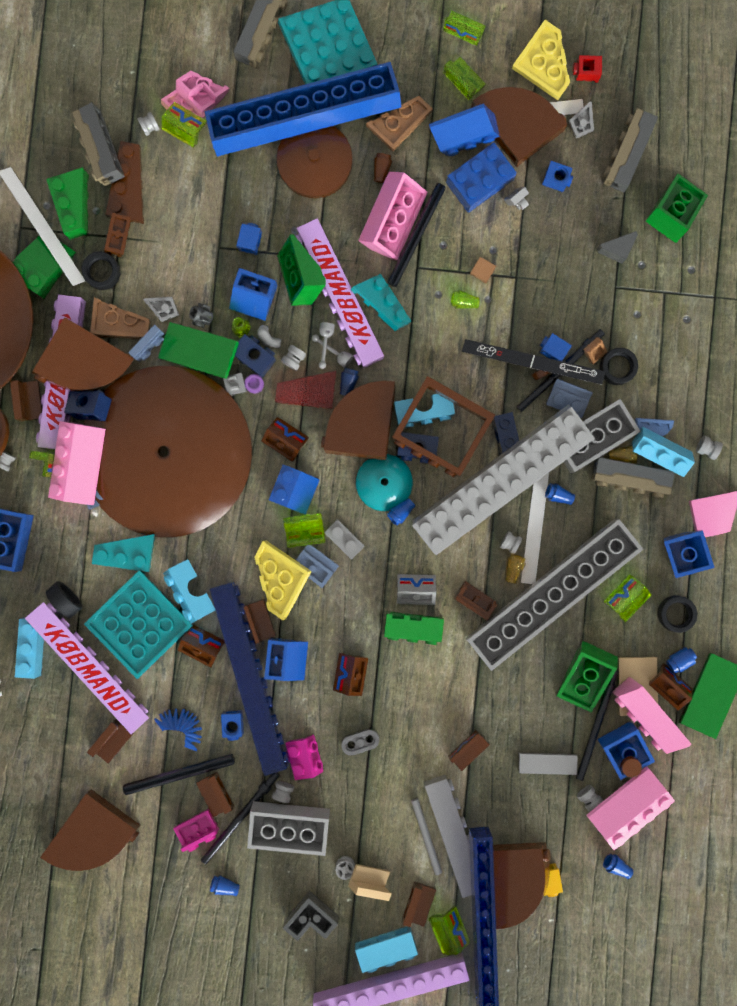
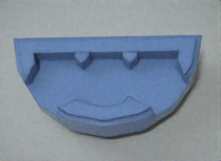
(657, 426)

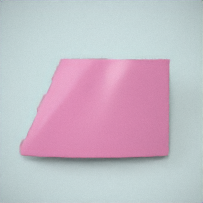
(195, 93)
(714, 513)

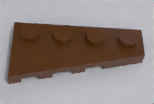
(126, 193)

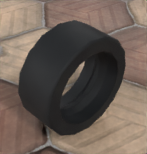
(90, 260)
(630, 356)
(63, 599)
(692, 614)

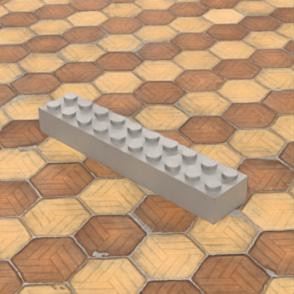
(502, 479)
(554, 593)

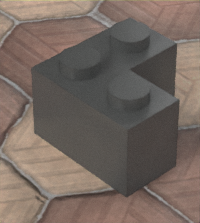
(312, 913)

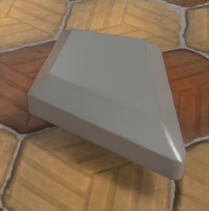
(582, 122)
(162, 307)

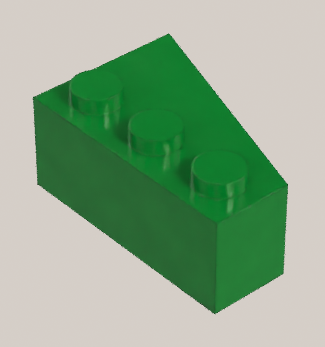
(70, 200)
(413, 627)

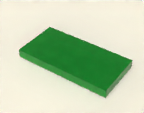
(198, 350)
(711, 696)

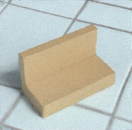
(370, 882)

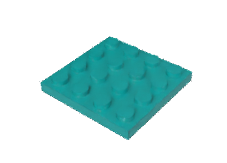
(327, 41)
(138, 624)

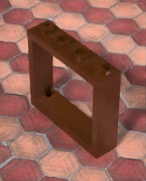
(457, 399)

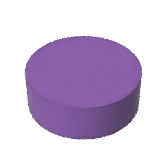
(254, 383)

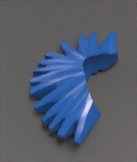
(183, 724)

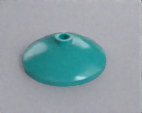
(380, 496)

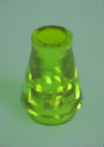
(464, 300)
(243, 329)

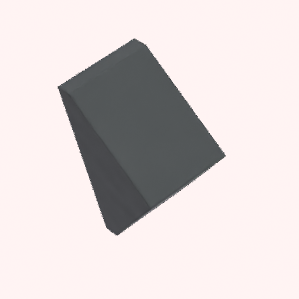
(618, 248)

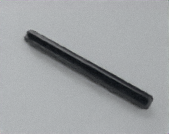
(416, 234)
(179, 774)

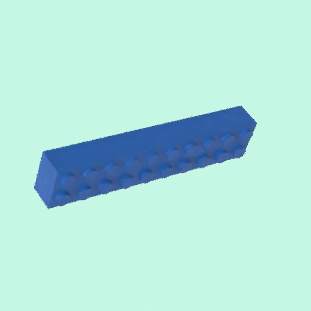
(303, 109)

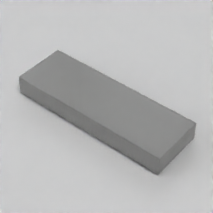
(547, 763)

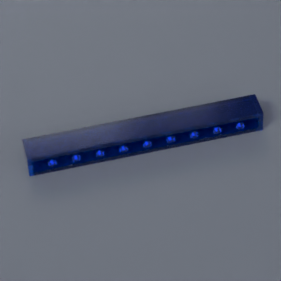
(249, 678)
(484, 916)

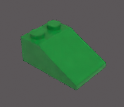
(677, 208)
(39, 267)
(300, 273)
(587, 676)

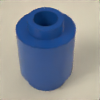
(681, 660)

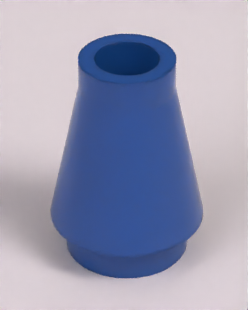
(558, 494)
(400, 512)
(617, 866)
(223, 886)

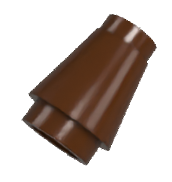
(382, 165)

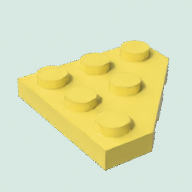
(545, 61)
(280, 578)

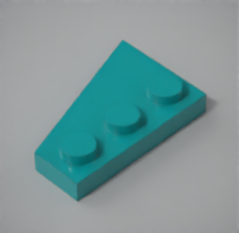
(380, 296)
(126, 554)

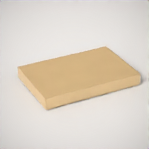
(639, 669)

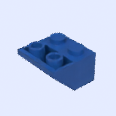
(252, 294)
(286, 659)

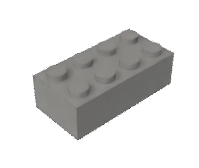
(610, 428)
(288, 828)

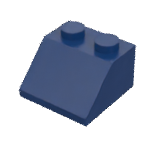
(294, 489)
(688, 553)
(623, 743)

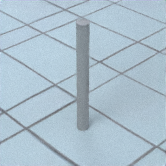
(426, 836)

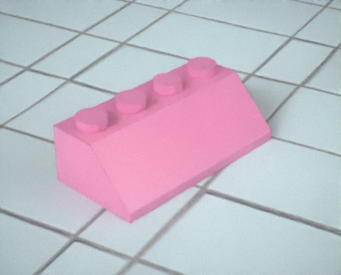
(393, 215)
(76, 463)
(650, 716)
(630, 808)

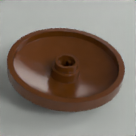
(315, 162)

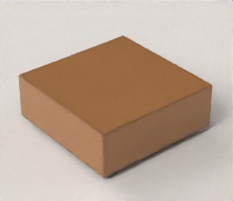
(483, 270)
(595, 350)

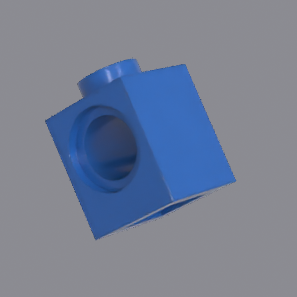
(550, 180)
(249, 238)
(554, 347)
(235, 716)

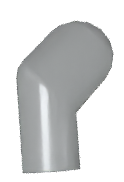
(266, 338)

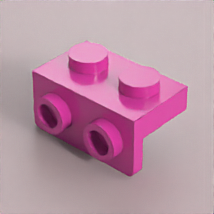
(304, 758)
(196, 830)

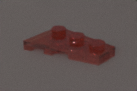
(308, 391)

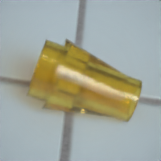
(623, 455)
(514, 568)

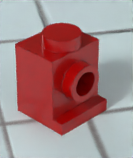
(592, 64)

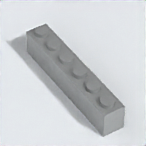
(451, 829)

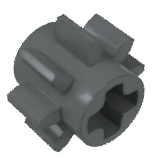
(201, 315)

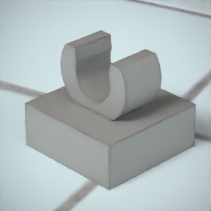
(517, 198)
(235, 384)

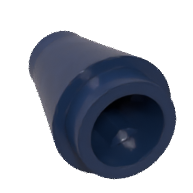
(348, 380)

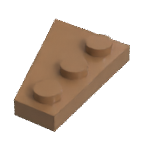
(398, 124)
(117, 323)

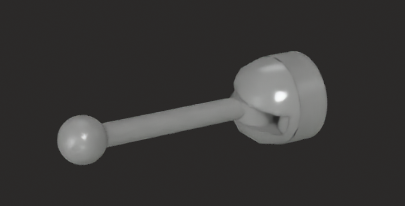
(326, 330)
(343, 358)

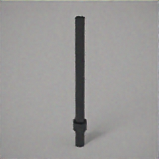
(551, 379)
(596, 727)
(264, 788)

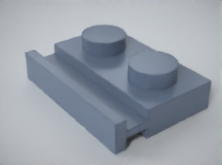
(142, 349)
(569, 394)
(319, 564)

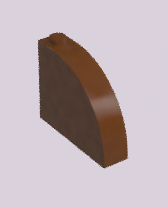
(523, 121)
(80, 360)
(362, 422)
(91, 835)
(519, 880)

